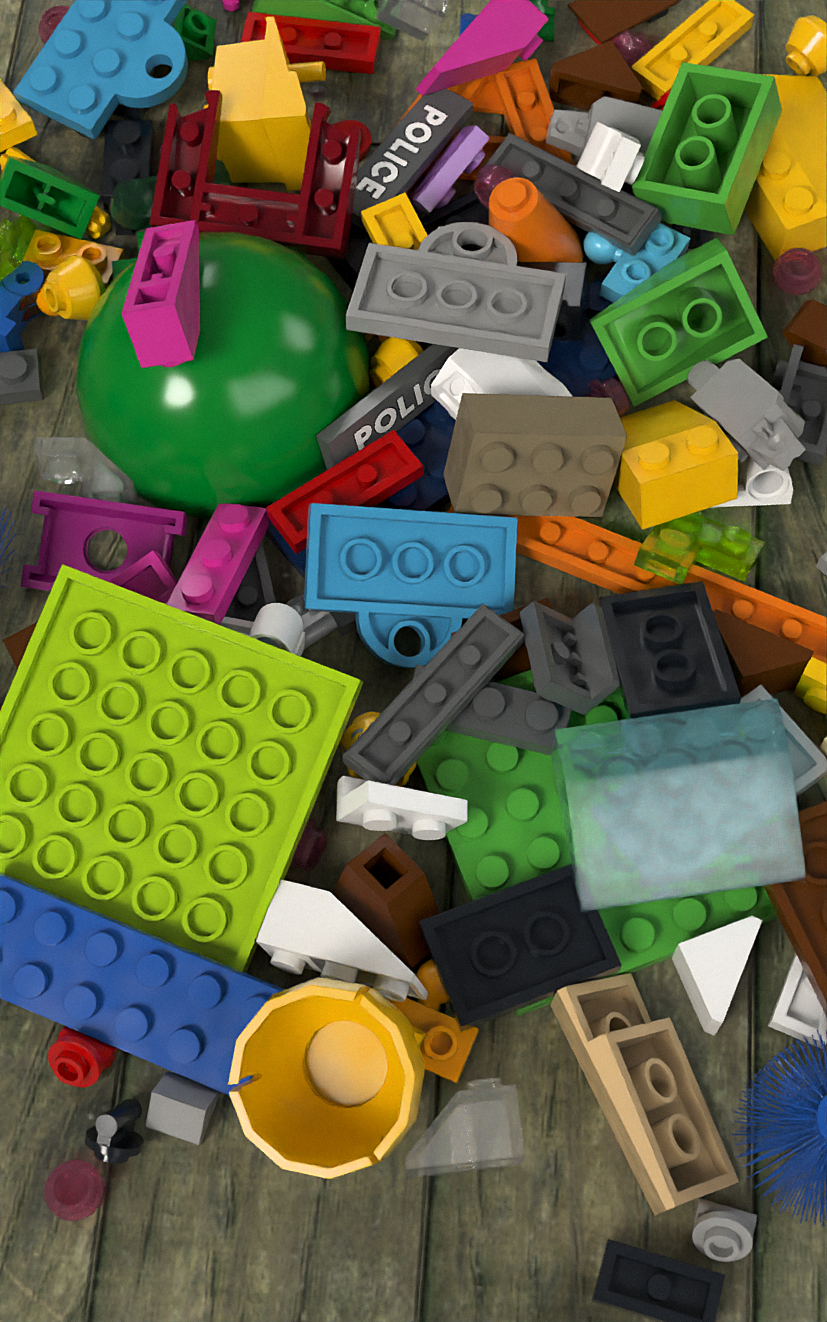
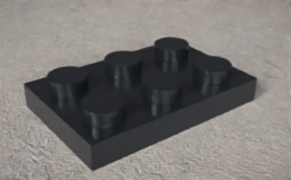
(668, 651)
(517, 947)

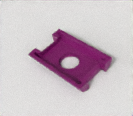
(75, 520)

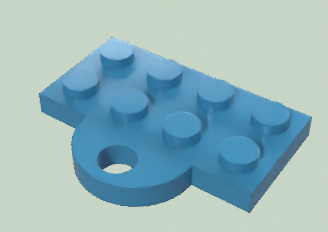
(104, 60)
(407, 572)

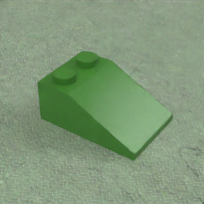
(678, 318)

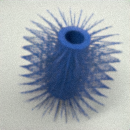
(805, 1133)

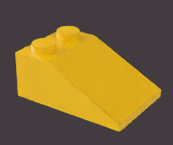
(674, 464)

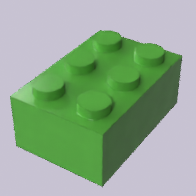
(709, 146)

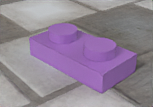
(460, 156)

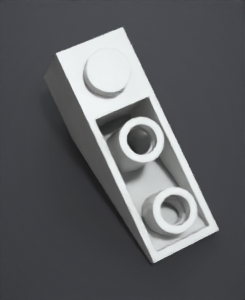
(319, 933)

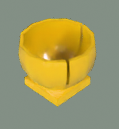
(329, 1078)

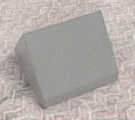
(181, 1108)

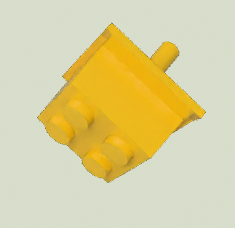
(263, 110)

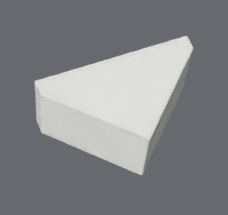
(712, 968)

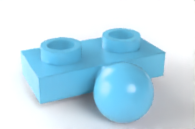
(630, 271)

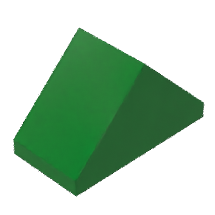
(46, 196)

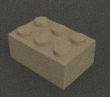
(533, 455)

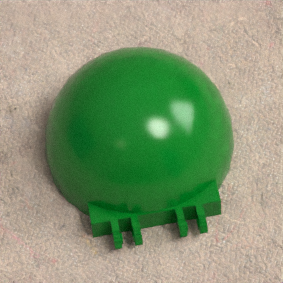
(249, 404)

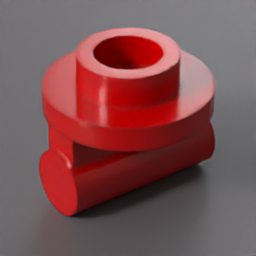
(79, 1058)

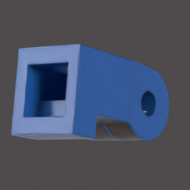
(19, 303)

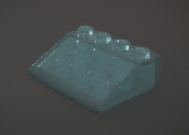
(678, 804)

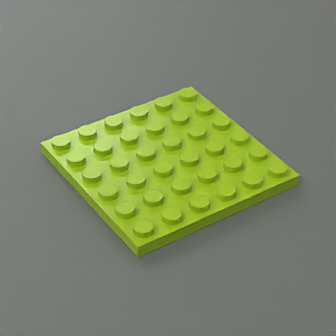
(162, 764)

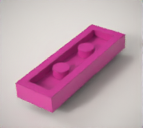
(220, 561)

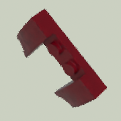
(311, 222)

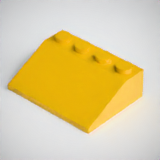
(791, 185)

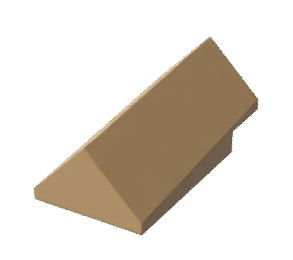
(645, 1091)

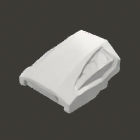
(491, 374)

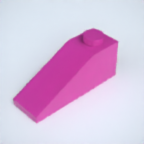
(488, 44)
(165, 296)

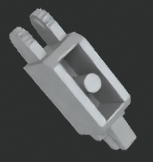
(572, 129)
(748, 412)

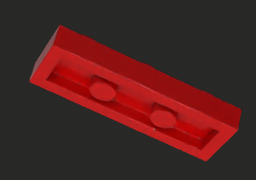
(312, 40)
(357, 481)

